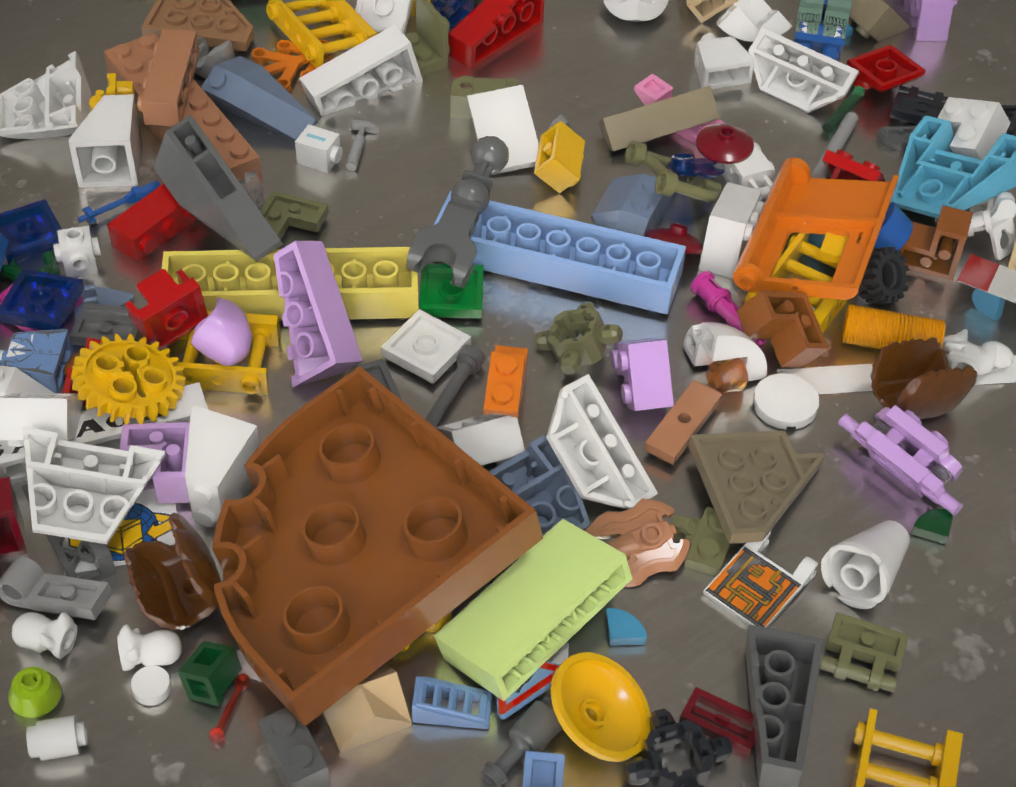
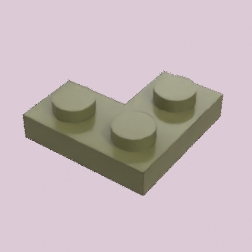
(288, 210)

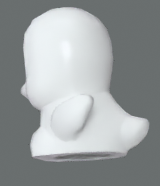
(42, 634)
(150, 649)

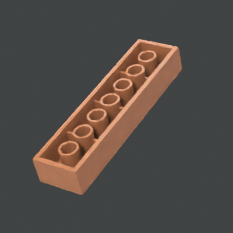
(131, 63)

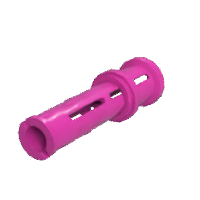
(718, 300)

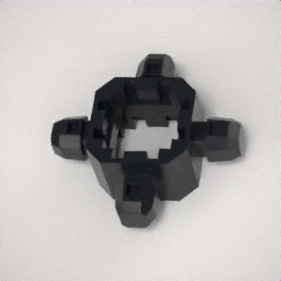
(664, 736)

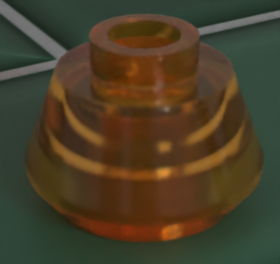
(727, 375)

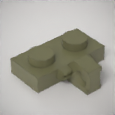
(706, 539)

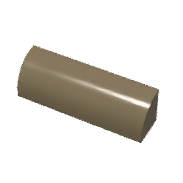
(659, 118)

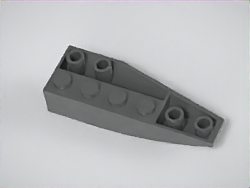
(211, 191)

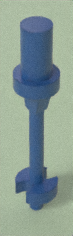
(135, 195)

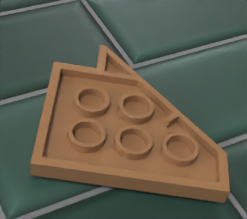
(212, 20)

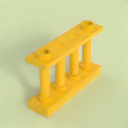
(338, 12)
(825, 308)
(235, 378)
(942, 755)

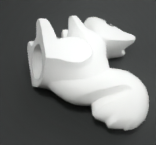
(982, 358)

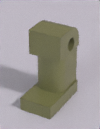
(458, 99)

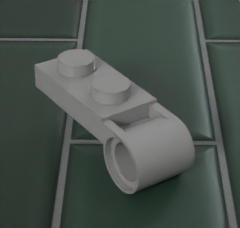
(29, 587)

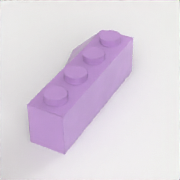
(314, 314)

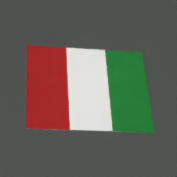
(989, 277)

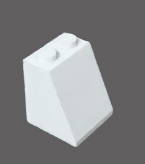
(108, 144)
(216, 462)

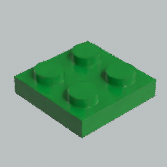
(446, 300)

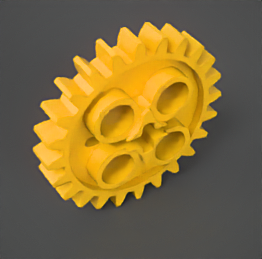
(128, 379)

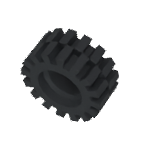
(885, 277)

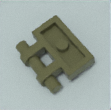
(866, 643)

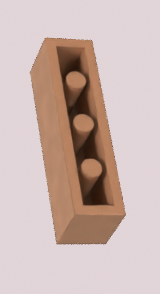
(169, 77)

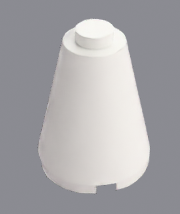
(866, 564)

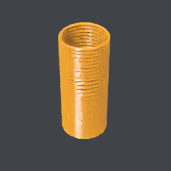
(881, 327)

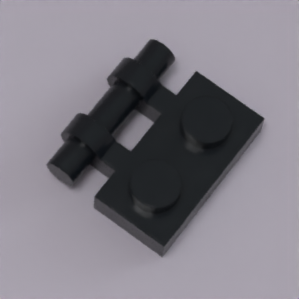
(913, 104)

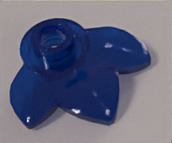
(686, 165)

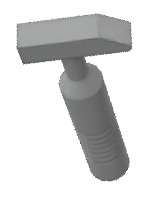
(358, 142)

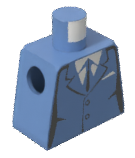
(40, 356)

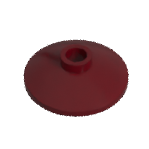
(725, 143)
(678, 235)

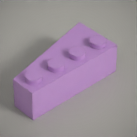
(930, 18)

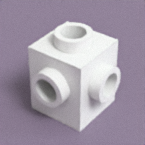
(77, 245)

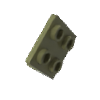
(430, 38)

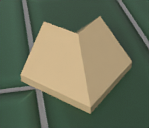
(369, 711)

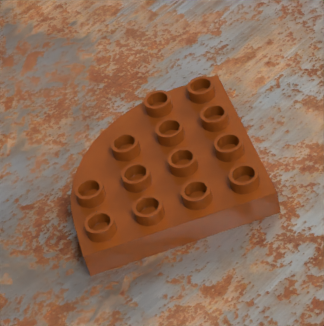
(356, 541)

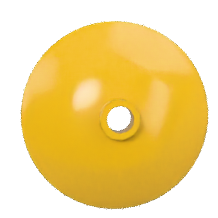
(600, 707)

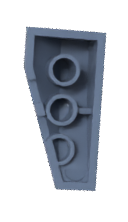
(257, 97)

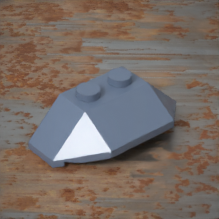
(631, 205)

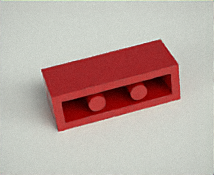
(148, 224)

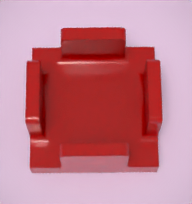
(171, 308)

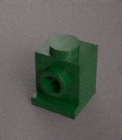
(209, 672)

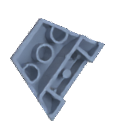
(544, 485)

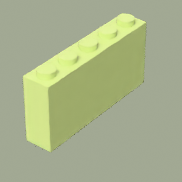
(533, 608)

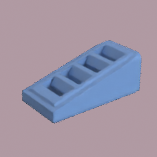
(435, 714)

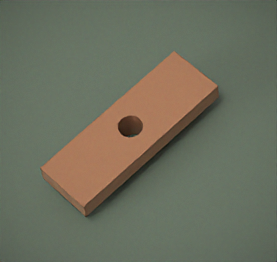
(681, 421)

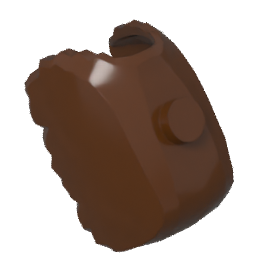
(918, 378)
(174, 580)

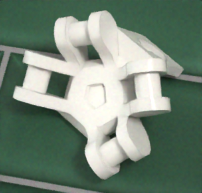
(997, 217)

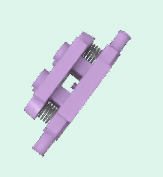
(909, 453)

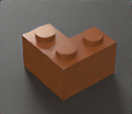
(939, 248)
(788, 323)

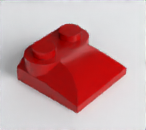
(885, 69)

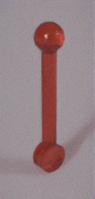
(242, 683)

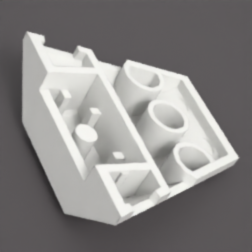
(48, 105)
(83, 487)

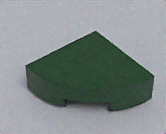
(934, 525)

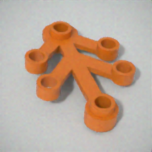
(285, 61)

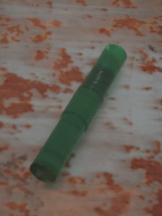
(845, 107)

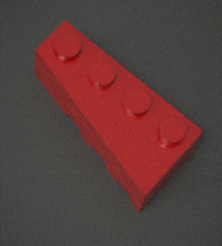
(492, 28)

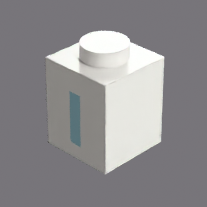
(318, 148)

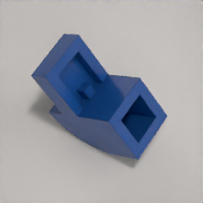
(895, 229)

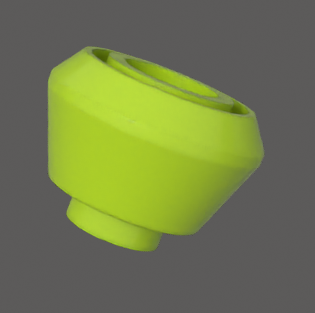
(34, 692)

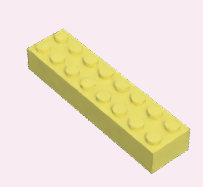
(368, 278)

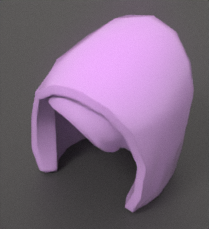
(224, 334)

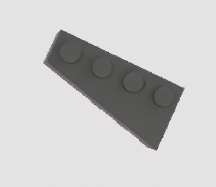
(782, 694)

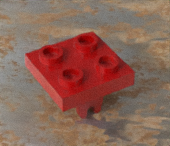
(843, 167)

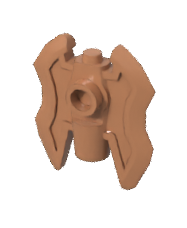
(643, 538)

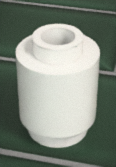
(56, 738)

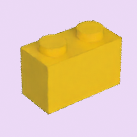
(559, 157)

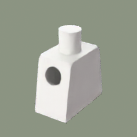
(722, 62)

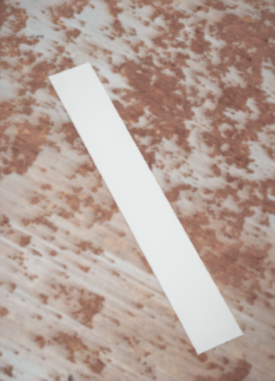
(857, 377)

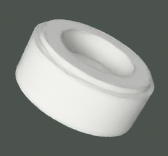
(151, 685)

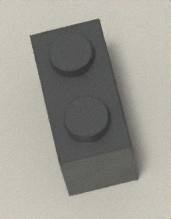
(293, 751)

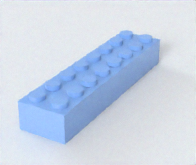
(577, 256)

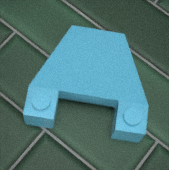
(937, 177)

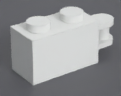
(753, 172)

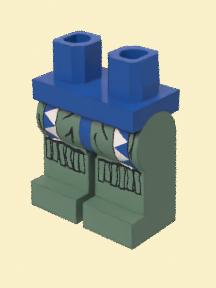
(824, 38)

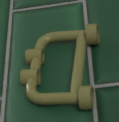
(667, 181)

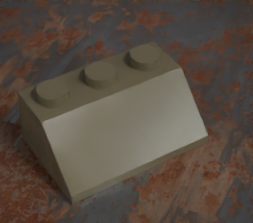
(876, 19)

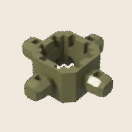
(590, 345)

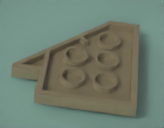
(751, 478)

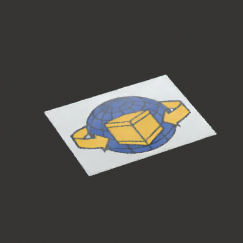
(143, 523)

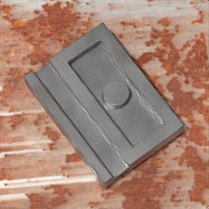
(100, 321)

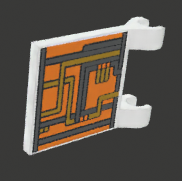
(756, 587)

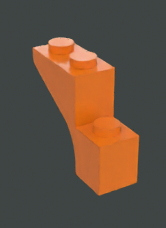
(506, 380)

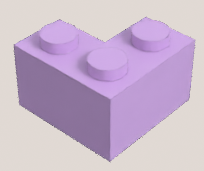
(645, 373)
(169, 437)

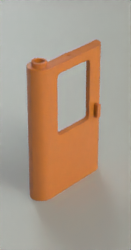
(815, 207)

